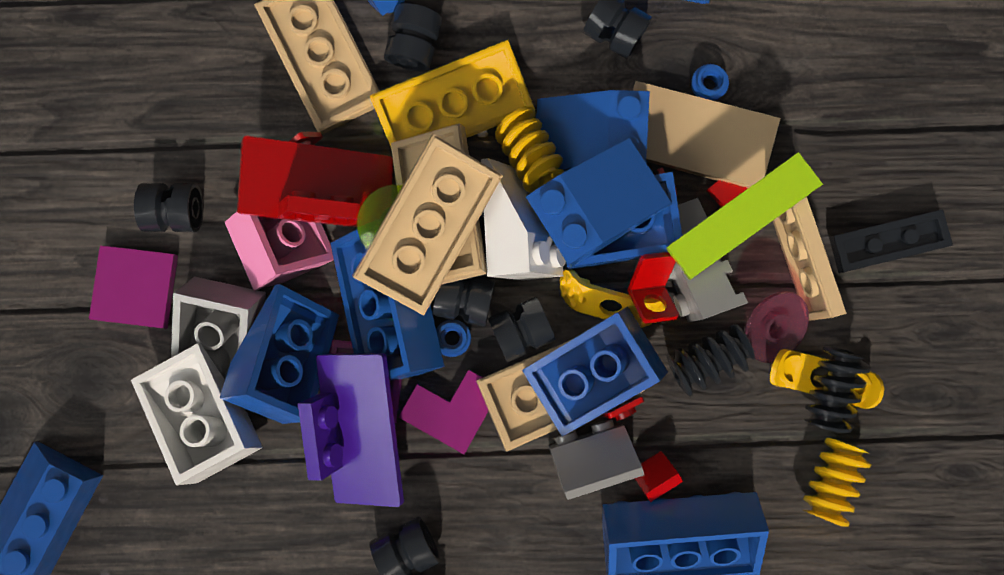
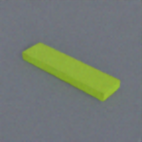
(744, 216)

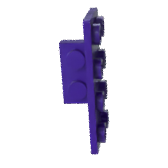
(352, 430)

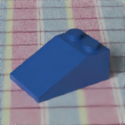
(594, 122)
(598, 201)
(647, 238)
(278, 356)
(595, 371)

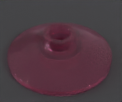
(777, 325)

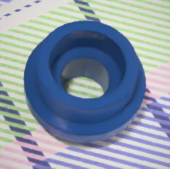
(712, 72)
(464, 334)

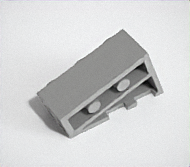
(708, 291)

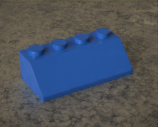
(407, 341)
(42, 510)
(685, 536)

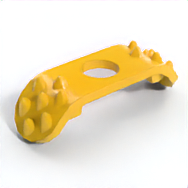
(587, 298)
(794, 369)

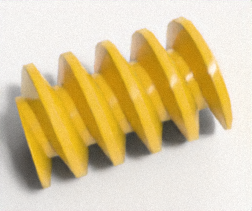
(528, 148)
(837, 482)

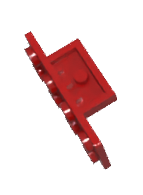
(307, 181)

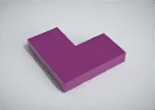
(449, 422)

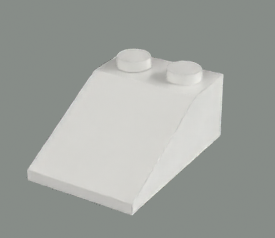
(514, 235)
(189, 419)

